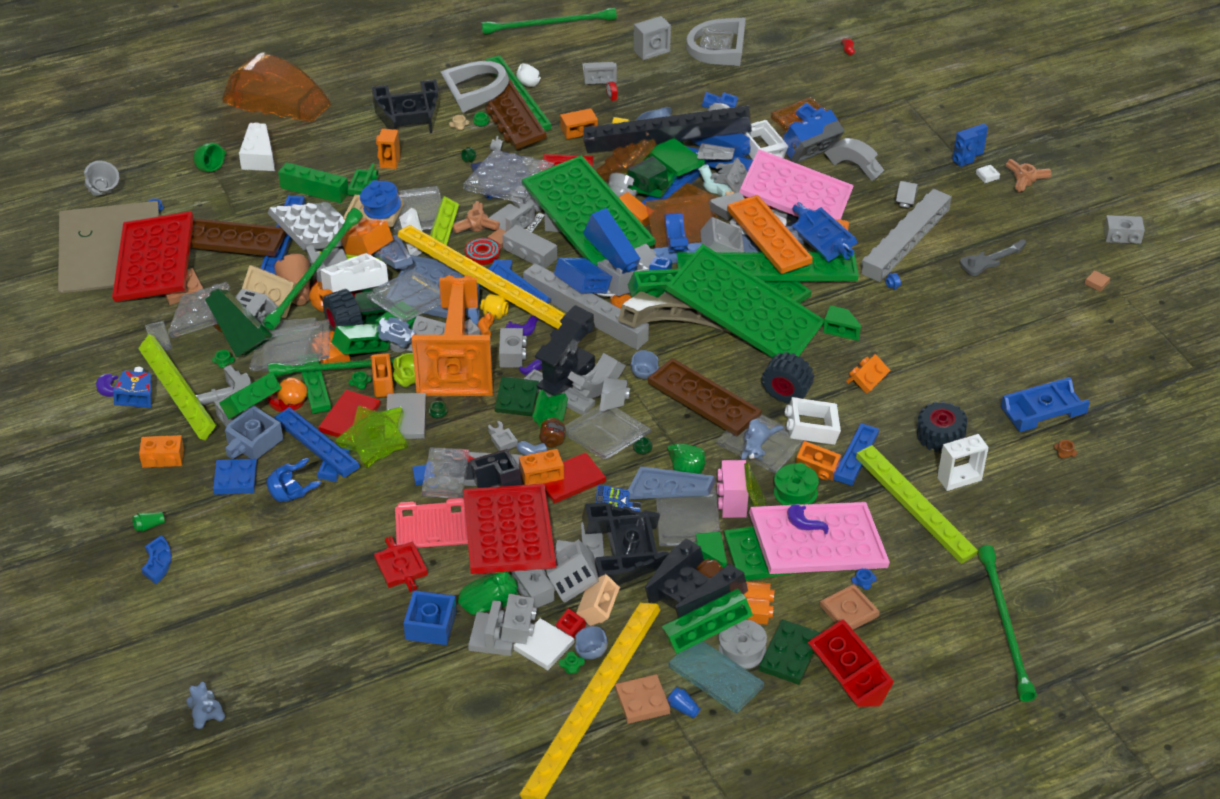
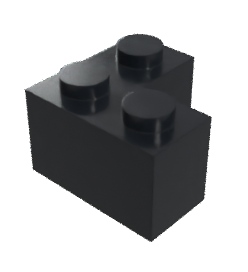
(495, 469)

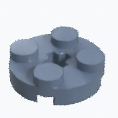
(395, 331)

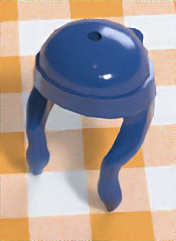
(283, 487)

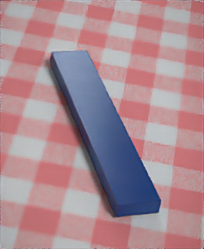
(317, 442)

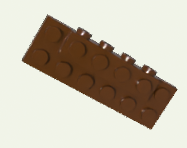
(514, 118)
(236, 237)
(704, 396)

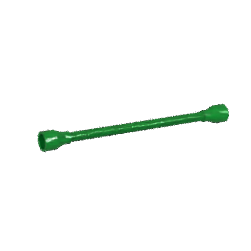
(490, 27)
(273, 319)
(280, 369)
(1025, 687)

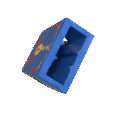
(133, 389)

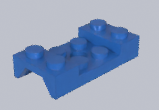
(1027, 406)

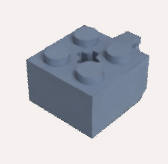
(252, 434)

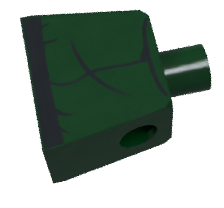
(649, 175)
(369, 310)

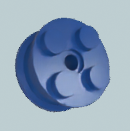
(380, 199)

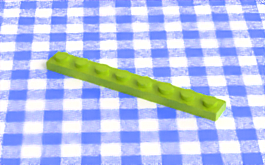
(177, 387)
(916, 504)

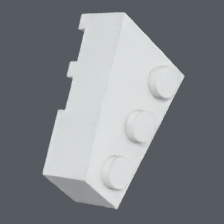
(256, 149)
(354, 274)

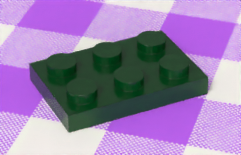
(789, 652)

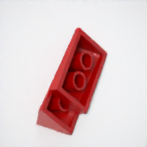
(852, 665)

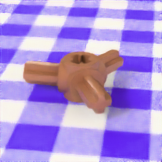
(1026, 174)
(476, 220)

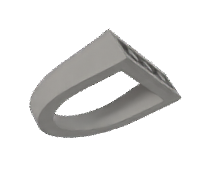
(721, 57)
(477, 97)

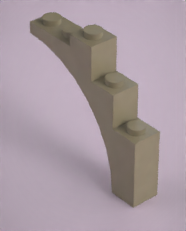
(647, 308)

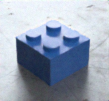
(430, 617)

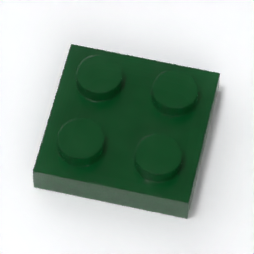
(516, 396)

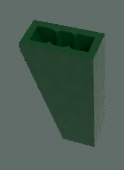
(237, 323)

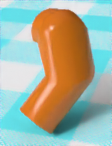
(485, 323)

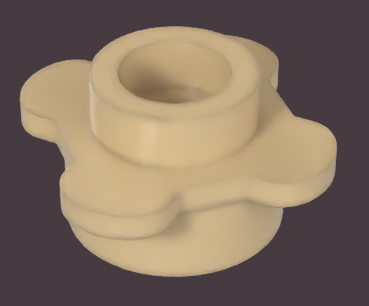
(458, 122)

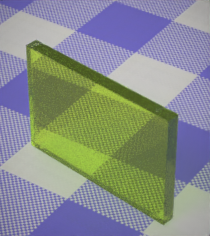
(753, 487)

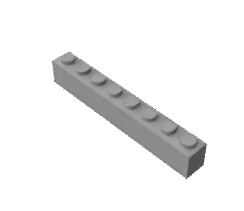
(905, 235)
(605, 313)

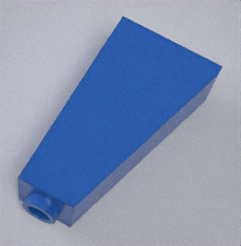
(738, 141)
(611, 241)

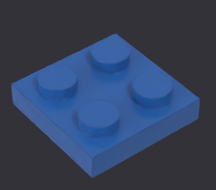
(235, 476)

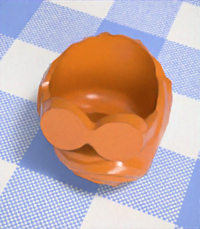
(316, 295)

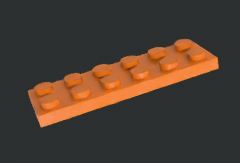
(769, 234)

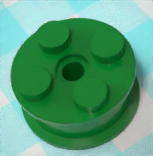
(796, 485)

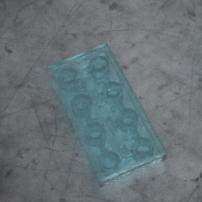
(717, 675)

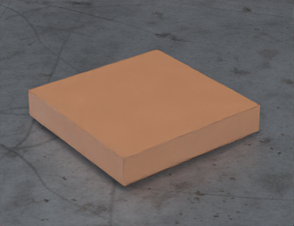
(851, 606)

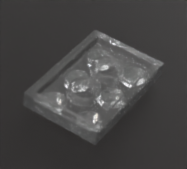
(445, 472)

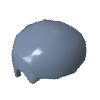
(644, 364)
(591, 642)

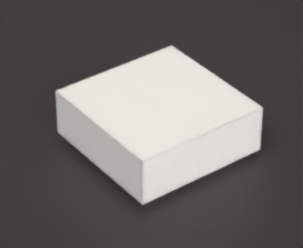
(987, 174)

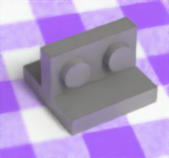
(488, 631)

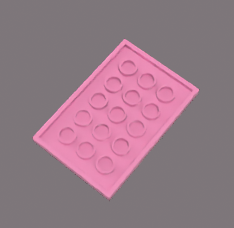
(787, 183)
(848, 545)

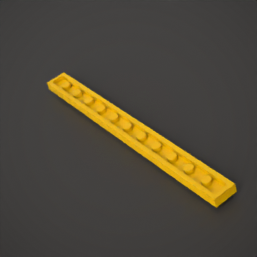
(484, 276)
(590, 702)

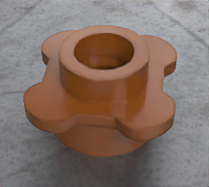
(1065, 449)

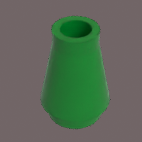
(146, 521)

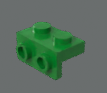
(362, 179)
(549, 407)

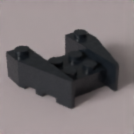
(407, 107)
(563, 354)
(629, 539)
(684, 587)

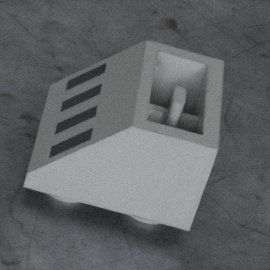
(256, 303)
(573, 571)

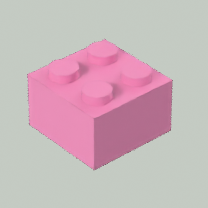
(732, 489)

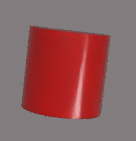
(571, 623)

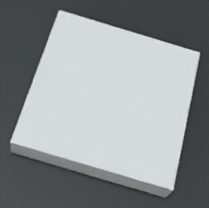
(545, 644)

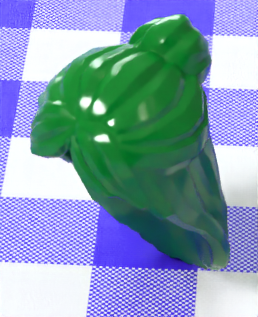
(687, 458)
(480, 593)

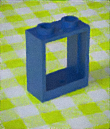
(581, 274)

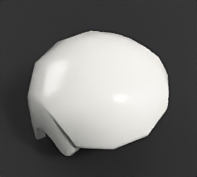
(528, 75)

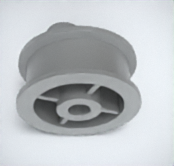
(744, 643)

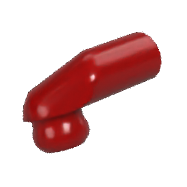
(848, 46)

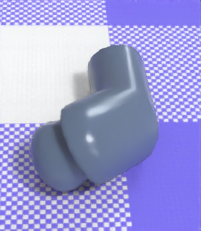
(527, 448)

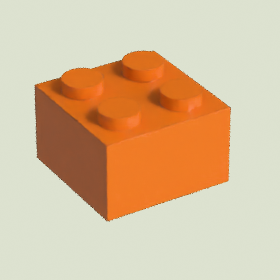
(366, 237)

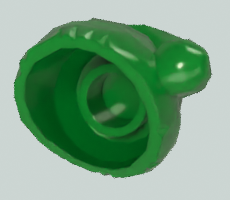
(209, 157)

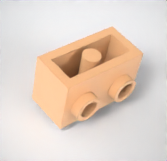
(598, 601)

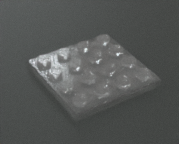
(502, 175)

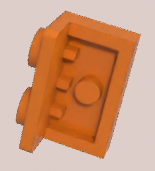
(869, 373)

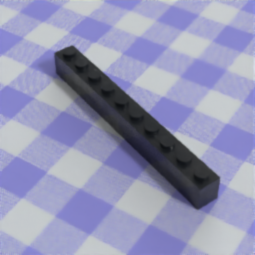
(661, 129)

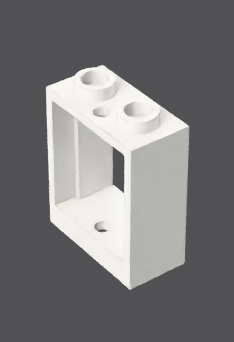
(776, 144)
(813, 432)
(972, 472)

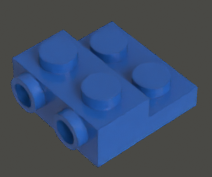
(969, 144)

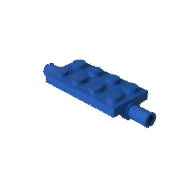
(823, 233)

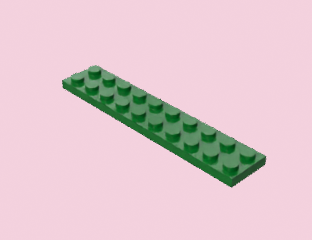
(761, 267)

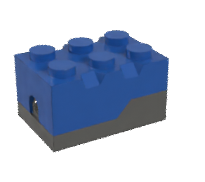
(812, 136)

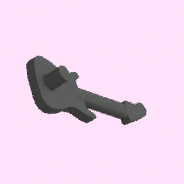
(977, 264)

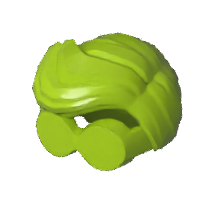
(404, 370)

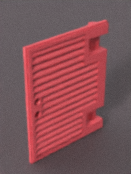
(431, 524)

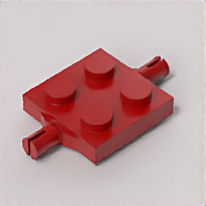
(400, 564)

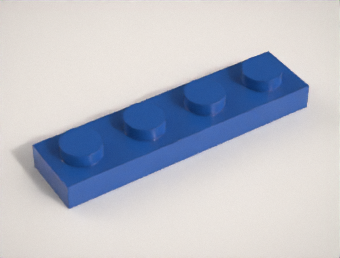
(504, 272)
(850, 466)

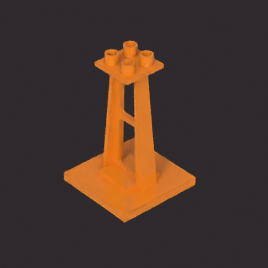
(454, 361)

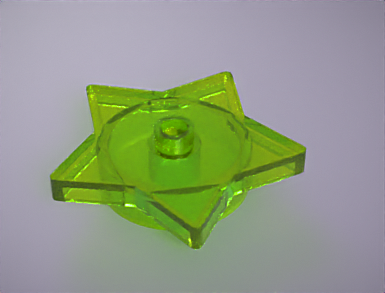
(374, 434)

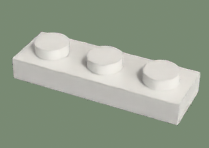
(411, 218)

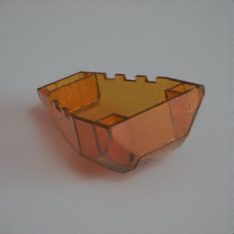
(275, 87)

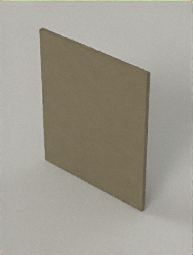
(92, 260)

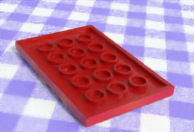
(153, 256)
(508, 529)

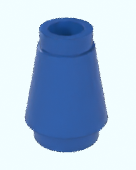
(682, 702)

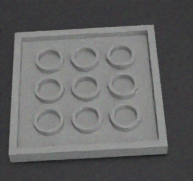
(309, 223)

